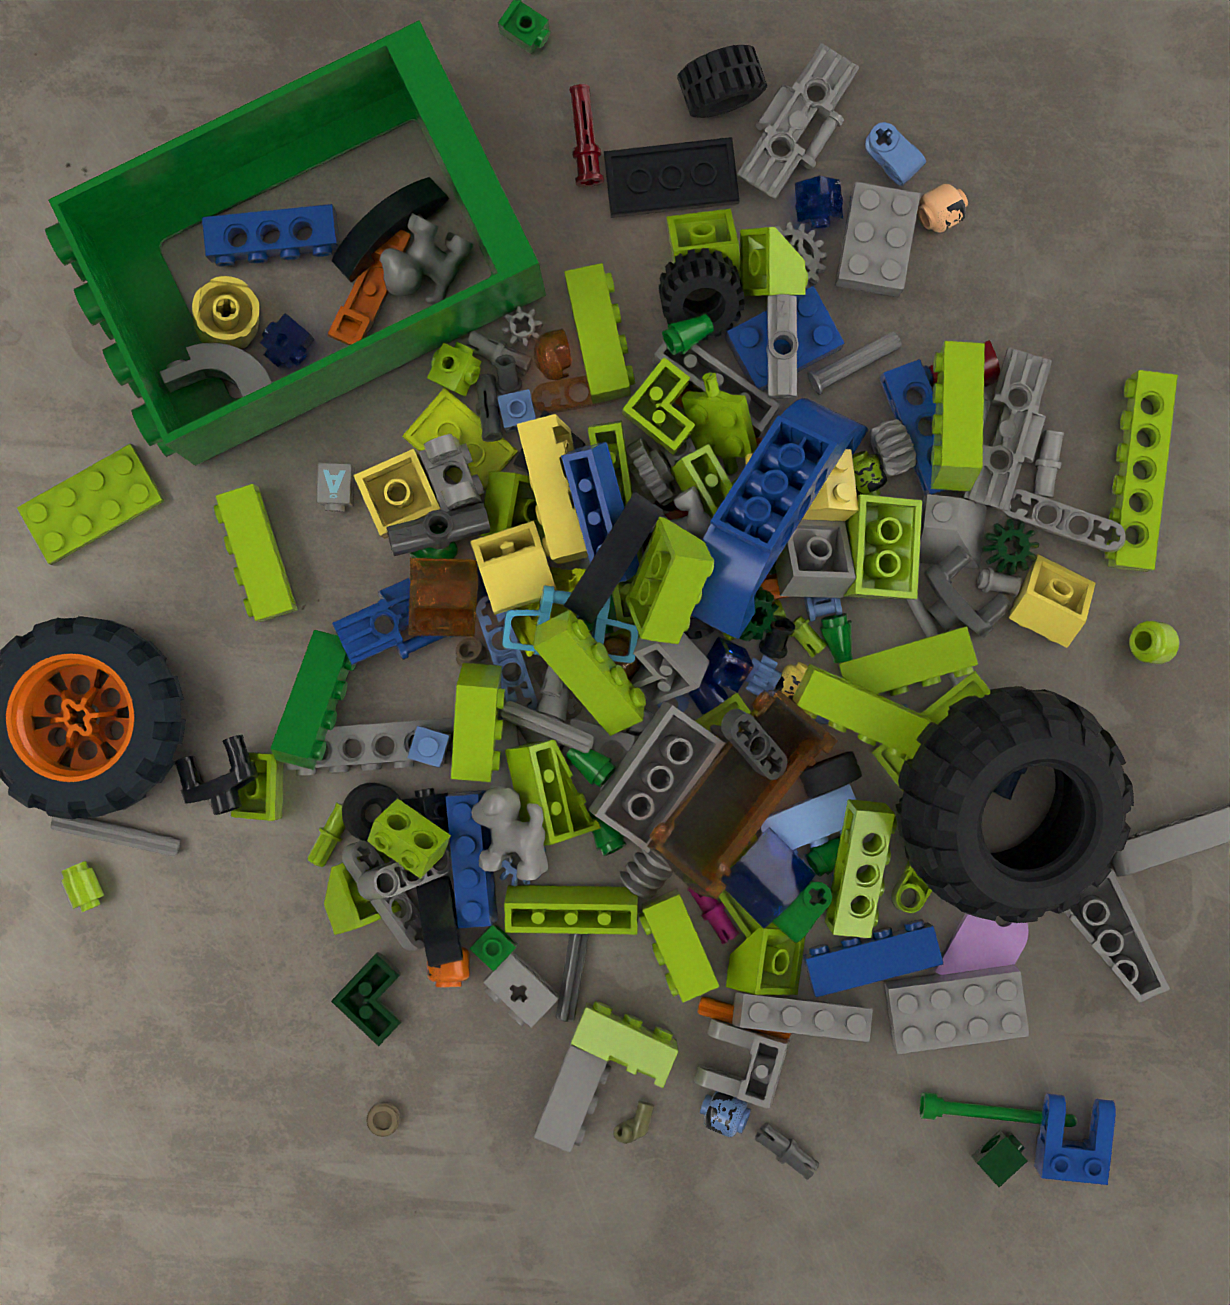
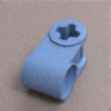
(896, 156)

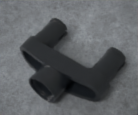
(221, 791)

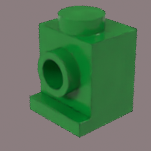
(525, 38)

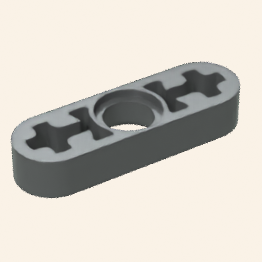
(743, 740)

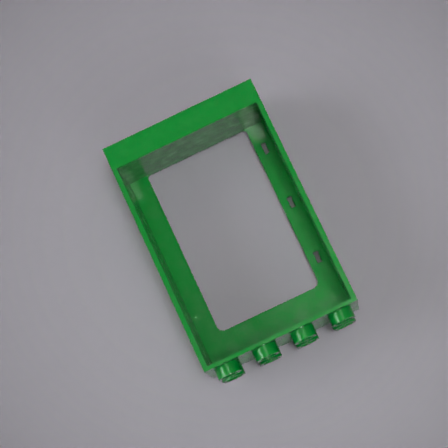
(122, 217)

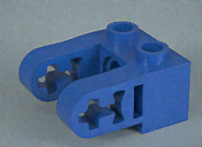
(1075, 1160)

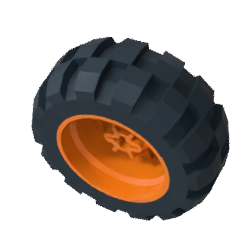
(33, 757)

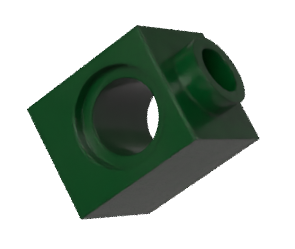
(1000, 1157)

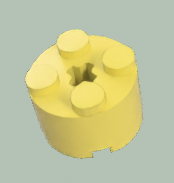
(222, 295)

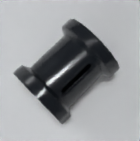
(775, 642)

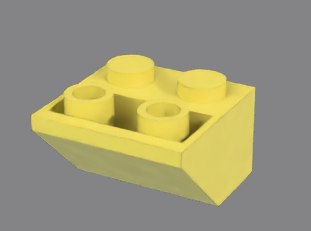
(513, 567)

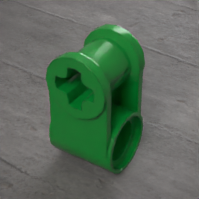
(802, 914)

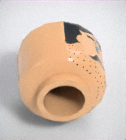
(942, 208)

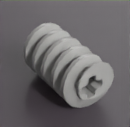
(645, 874)

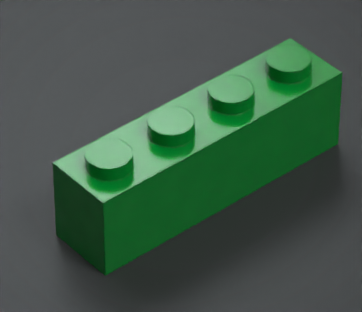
(313, 702)

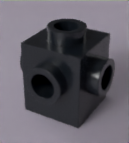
(430, 806)

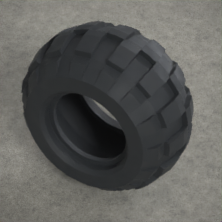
(962, 766)

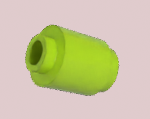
(82, 886)

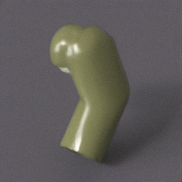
(635, 1127)

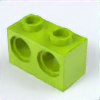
(408, 838)

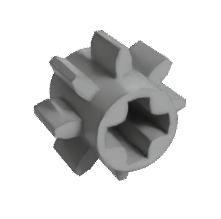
(521, 318)

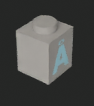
(335, 486)

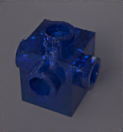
(818, 201)
(277, 334)

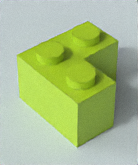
(653, 409)

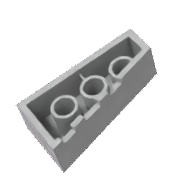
(1116, 935)

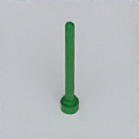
(934, 1106)

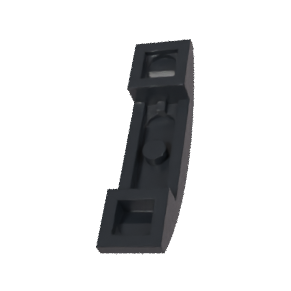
(384, 222)
(613, 557)

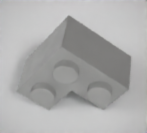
(668, 669)

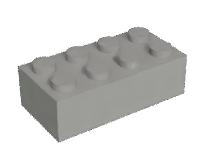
(656, 774)
(956, 1009)

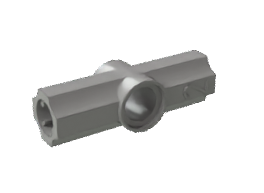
(782, 325)

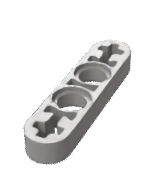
(1065, 515)
(409, 912)

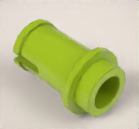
(807, 636)

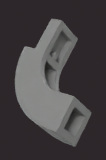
(217, 361)

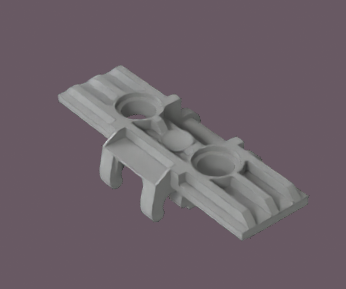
(789, 117)
(1017, 428)

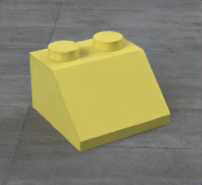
(1053, 601)

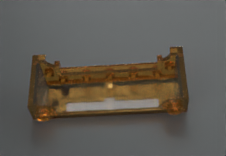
(735, 800)

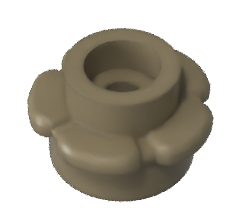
(469, 646)

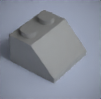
(816, 561)

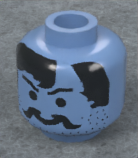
(725, 1114)

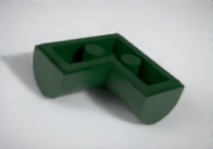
(361, 1000)

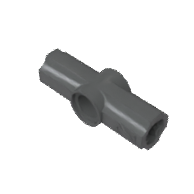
(459, 524)

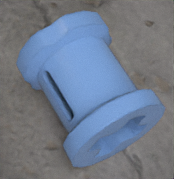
(821, 606)

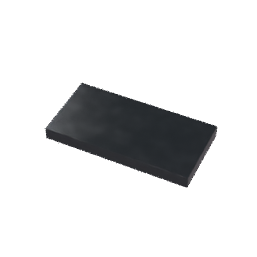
(671, 177)

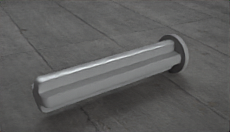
(854, 362)

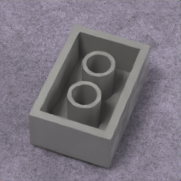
(877, 239)

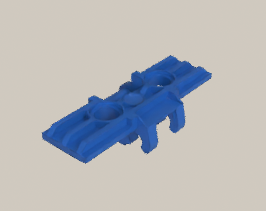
(363, 640)

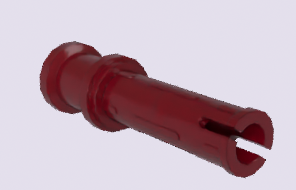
(586, 151)

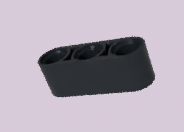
(439, 922)

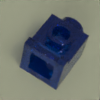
(729, 664)

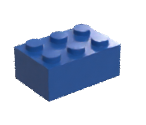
(815, 336)

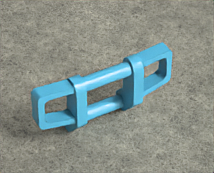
(552, 596)

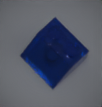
(767, 877)

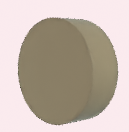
(383, 1119)

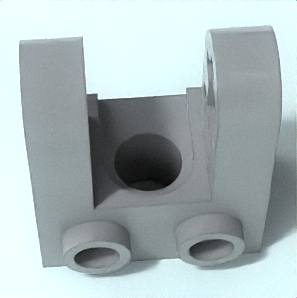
(438, 458)
(763, 1070)

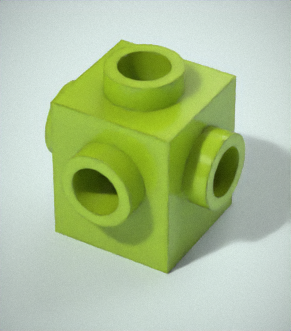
(455, 368)

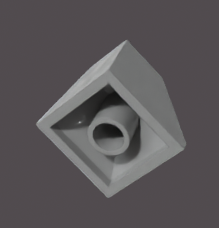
(949, 524)

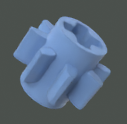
(763, 675)

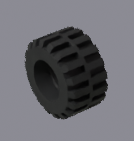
(722, 81)
(697, 272)

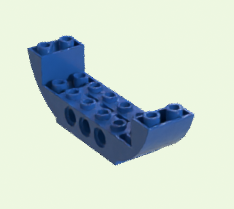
(769, 506)

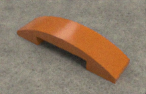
(366, 297)

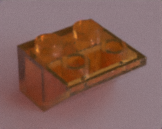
(442, 597)

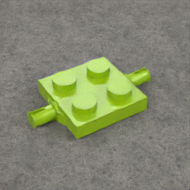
(721, 422)

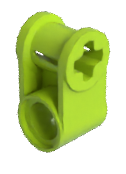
(910, 880)

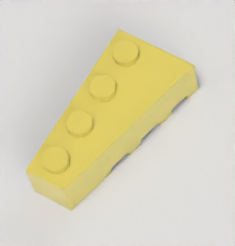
(543, 445)

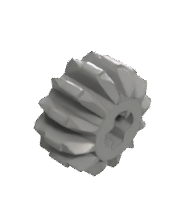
(893, 447)

